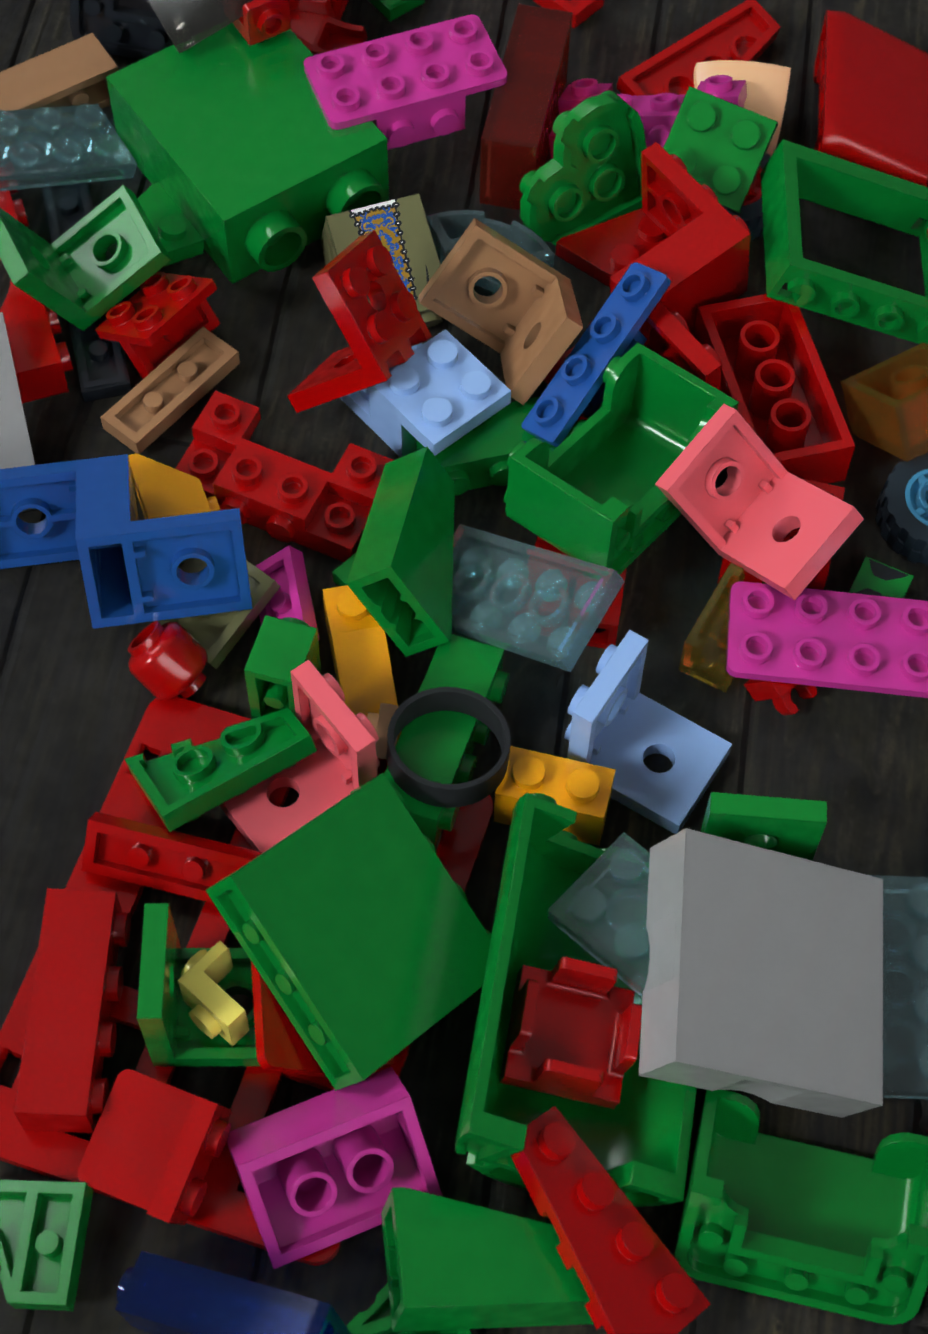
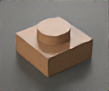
(381, 724)

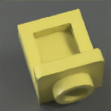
(211, 1006)

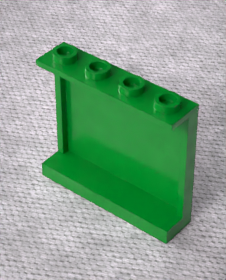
(357, 931)

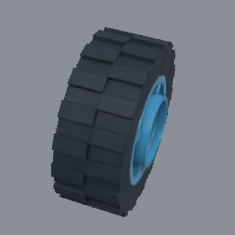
(905, 509)

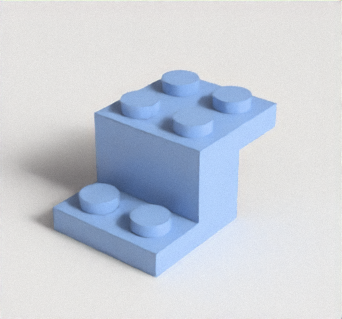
(431, 397)

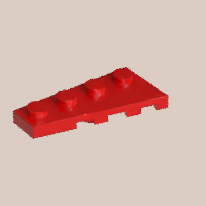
(735, 35)
(615, 1252)

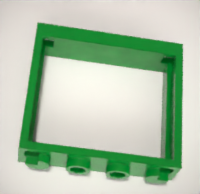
(855, 190)

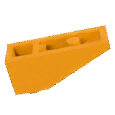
(358, 652)

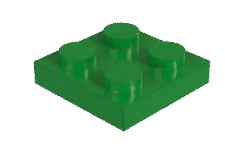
(720, 145)

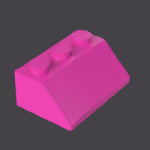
(330, 1165)

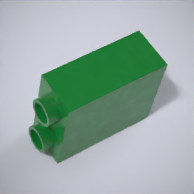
(245, 146)

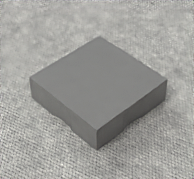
(763, 975)

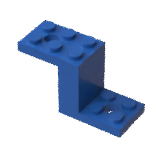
(124, 561)

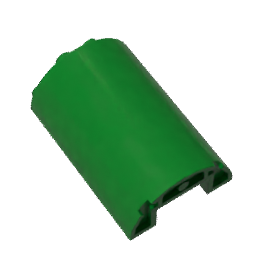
(649, 1131)

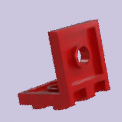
(376, 332)

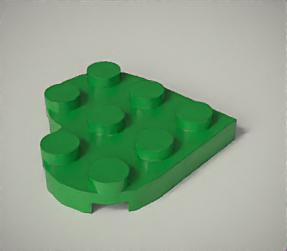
(591, 171)

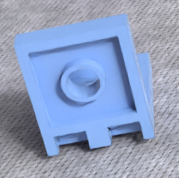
(622, 727)

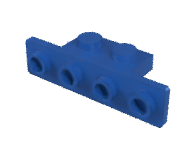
(579, 382)

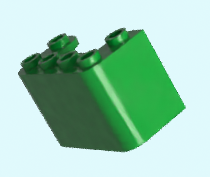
(598, 486)

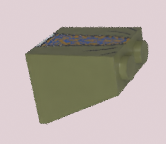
(402, 230)

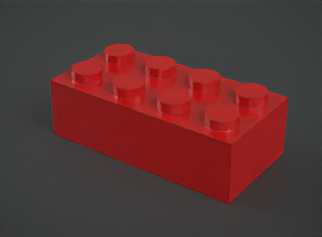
(779, 384)

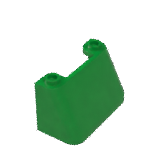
(806, 1217)

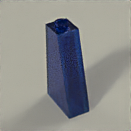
(189, 1299)

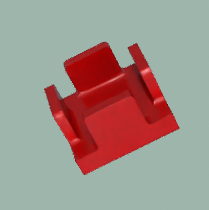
(571, 1032)

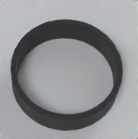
(448, 700)

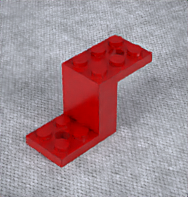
(701, 257)

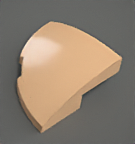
(765, 84)

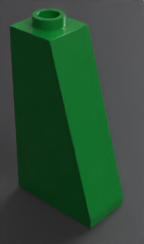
(407, 553)
(474, 1267)

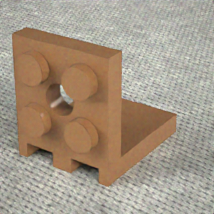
(525, 321)

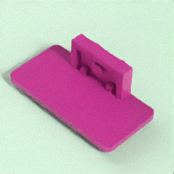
(407, 81)
(828, 639)

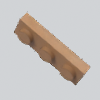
(170, 390)

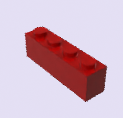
(70, 1011)

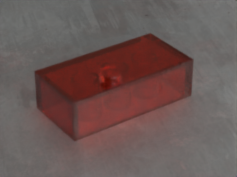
(527, 105)

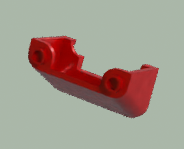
(872, 98)

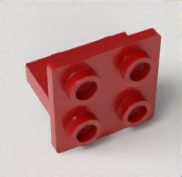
(160, 318)

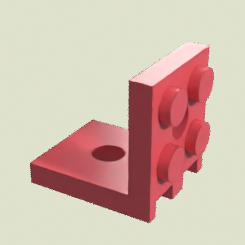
(756, 505)
(339, 766)

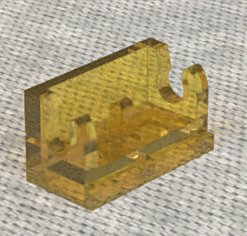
(706, 645)

